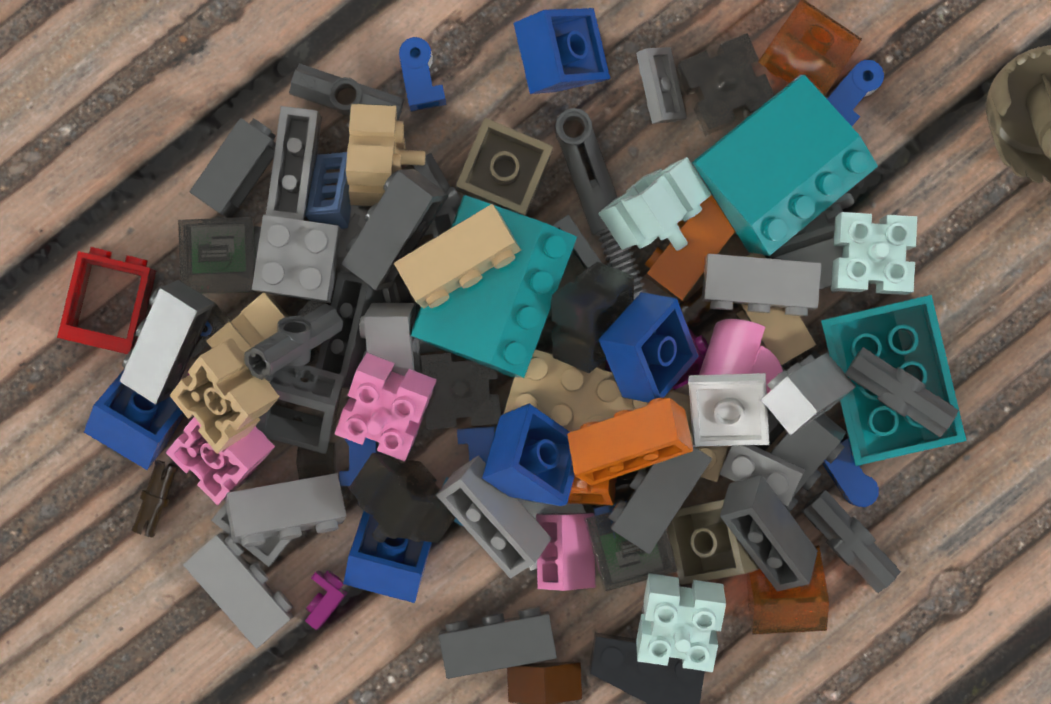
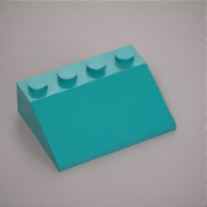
(784, 166)
(507, 309)
(905, 338)

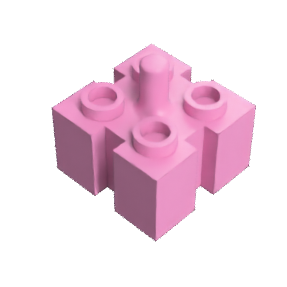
(385, 406)
(220, 471)

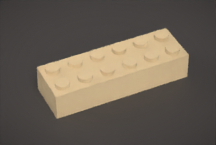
(581, 397)

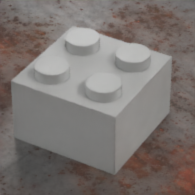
(296, 258)

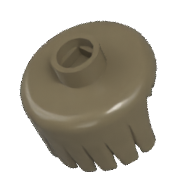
(1021, 114)

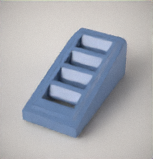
(329, 211)

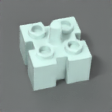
(656, 206)
(874, 253)
(680, 622)

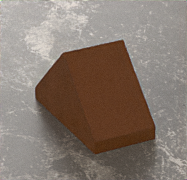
(544, 683)

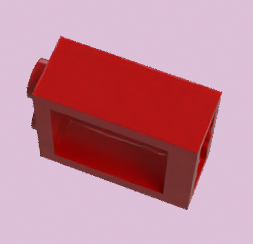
(102, 258)

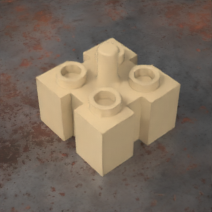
(375, 151)
(252, 325)
(223, 395)

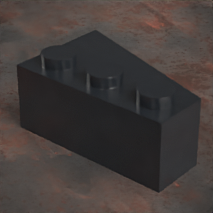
(617, 664)

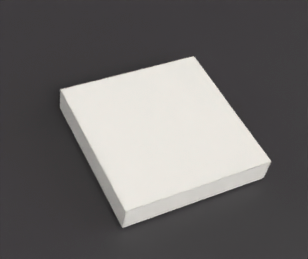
(728, 409)

